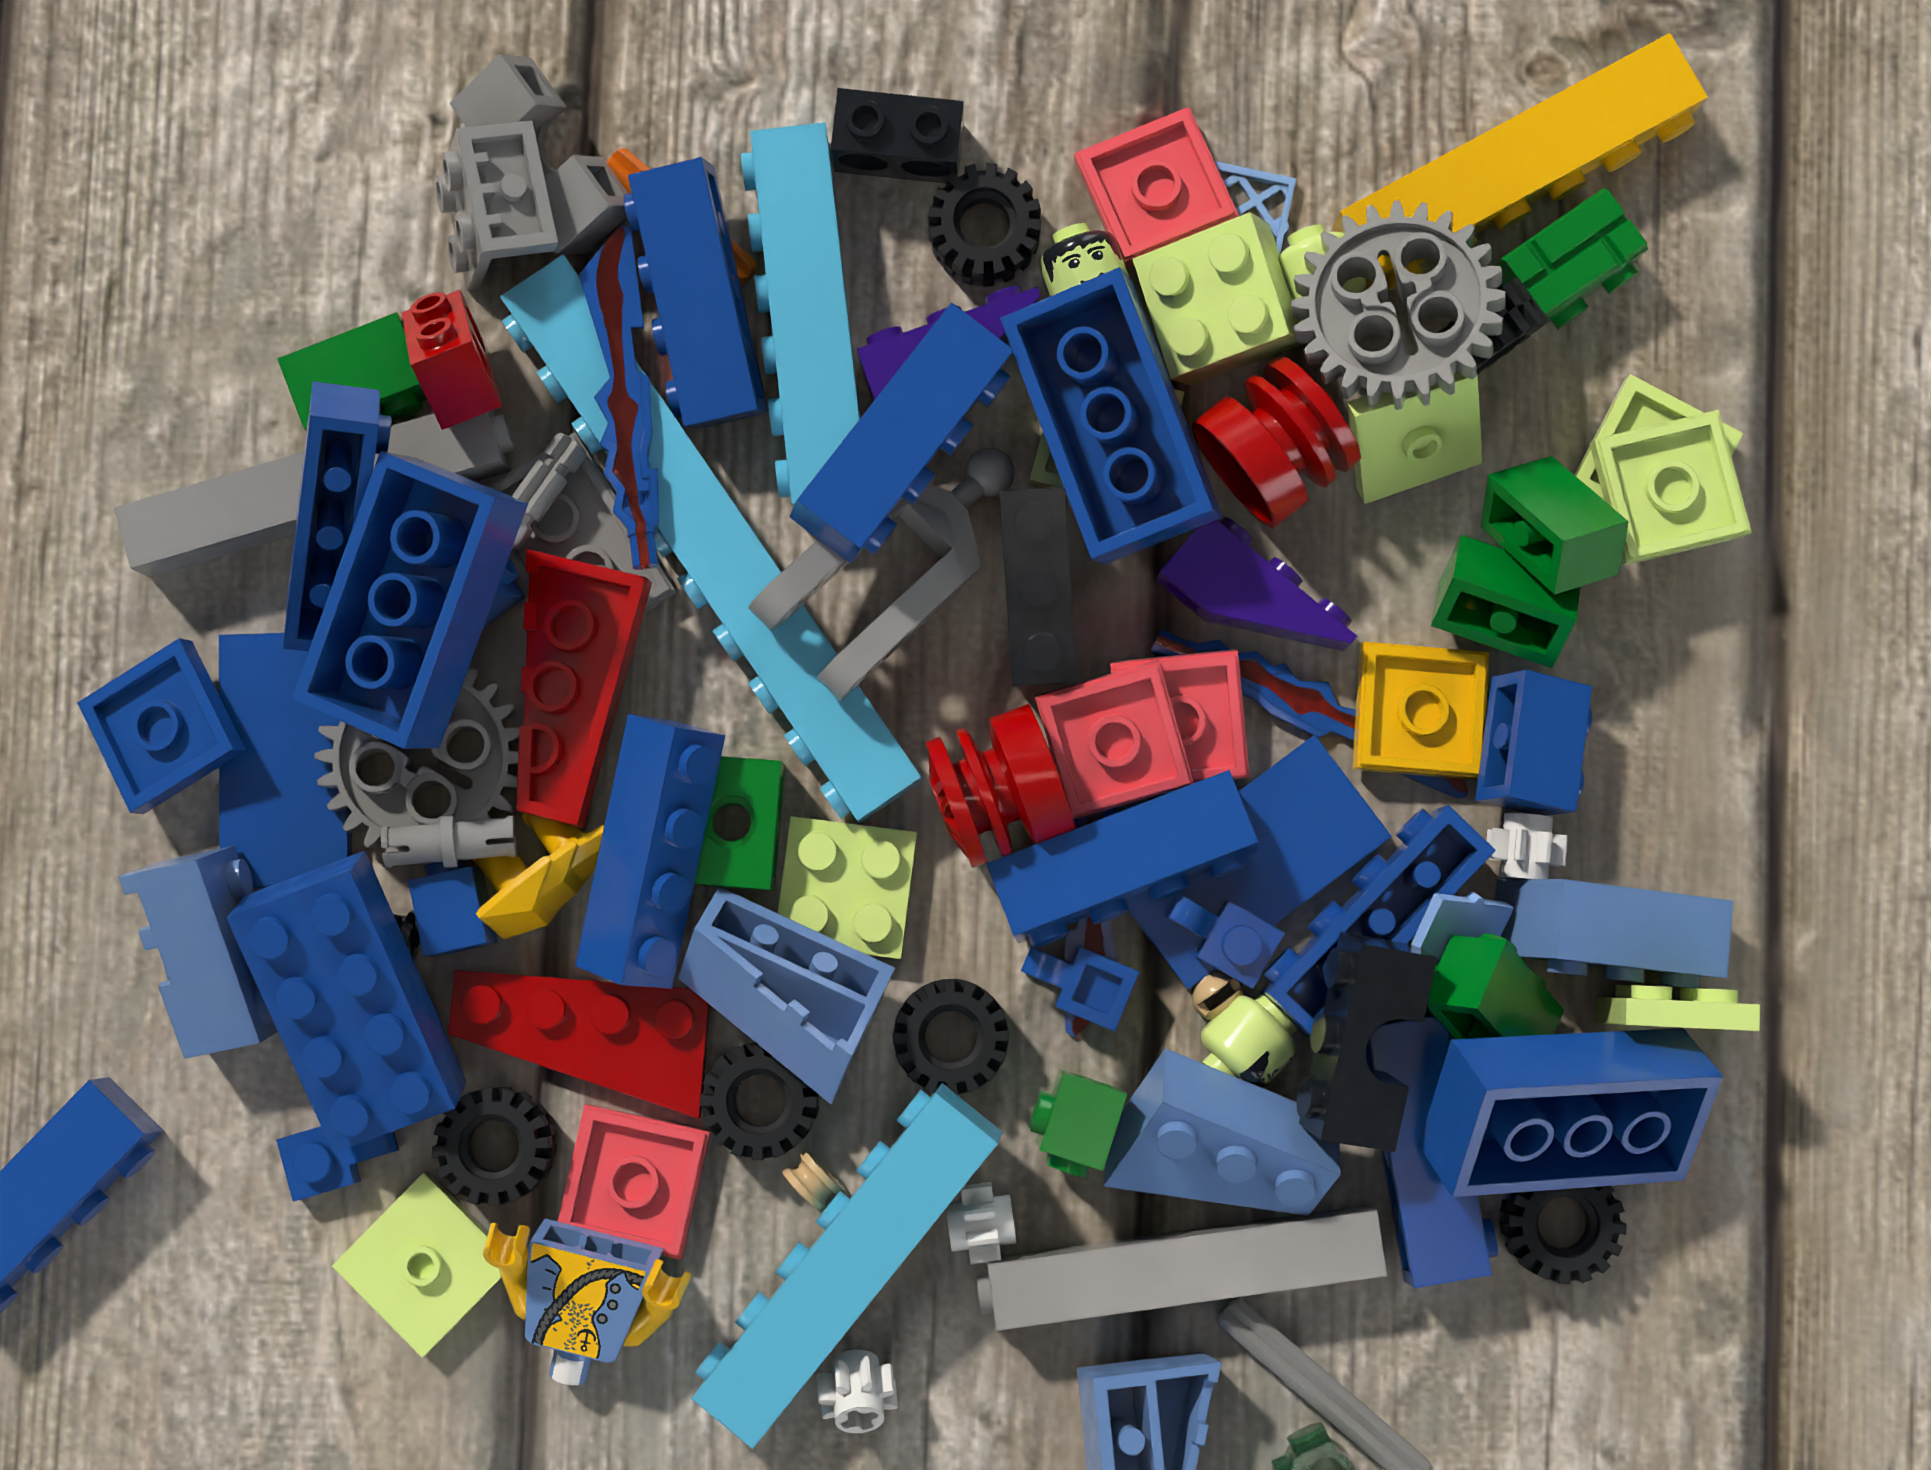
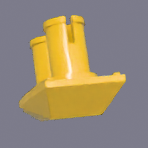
(535, 894)

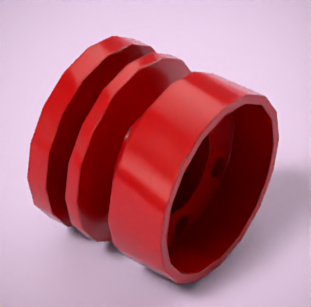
(1288, 432)
(999, 786)

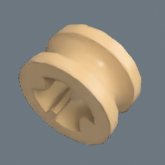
(813, 1180)

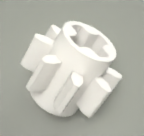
(1527, 846)
(981, 1223)
(857, 1391)

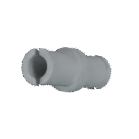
(449, 841)

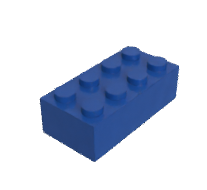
(1111, 417)
(409, 601)
(348, 1001)
(1568, 1111)

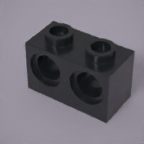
(896, 135)

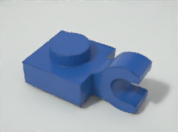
(1231, 940)
(1091, 986)
(315, 1169)

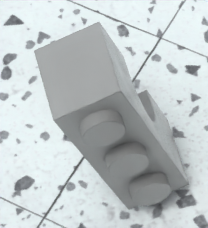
(584, 189)

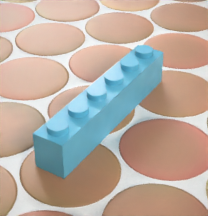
(804, 298)
(846, 1265)

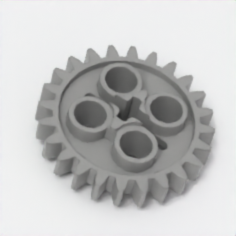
(1456, 289)
(395, 801)

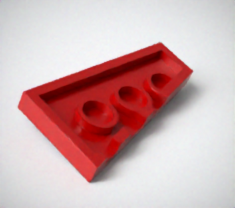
(577, 659)
(598, 1031)

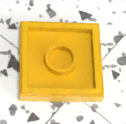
(1420, 710)

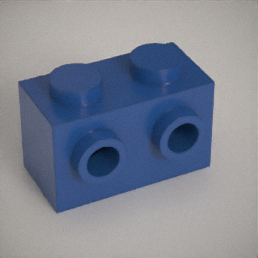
(1534, 743)

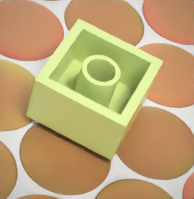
(1218, 299)

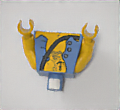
(583, 1292)

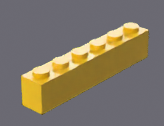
(1548, 147)

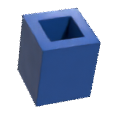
(447, 907)

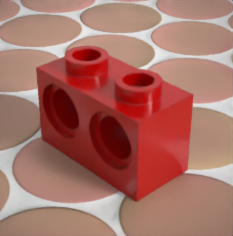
(450, 358)

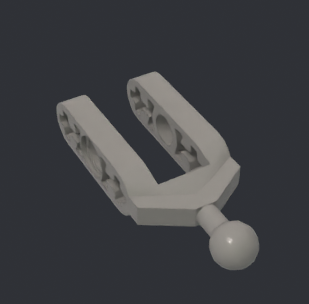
(943, 524)

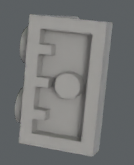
(494, 197)

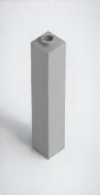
(262, 500)
(1183, 1267)

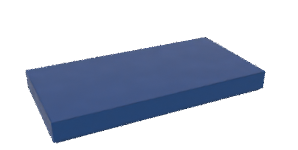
(271, 790)
(1308, 834)

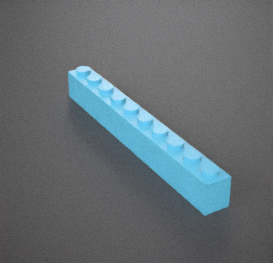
(721, 559)

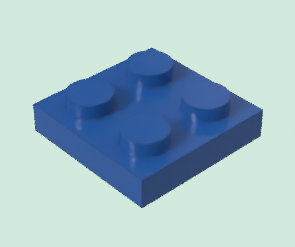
(161, 726)

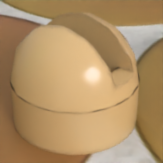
(1209, 986)

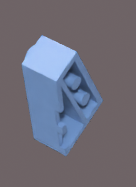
(1618, 930)
(208, 982)
(785, 987)
(1218, 1142)
(1146, 1412)

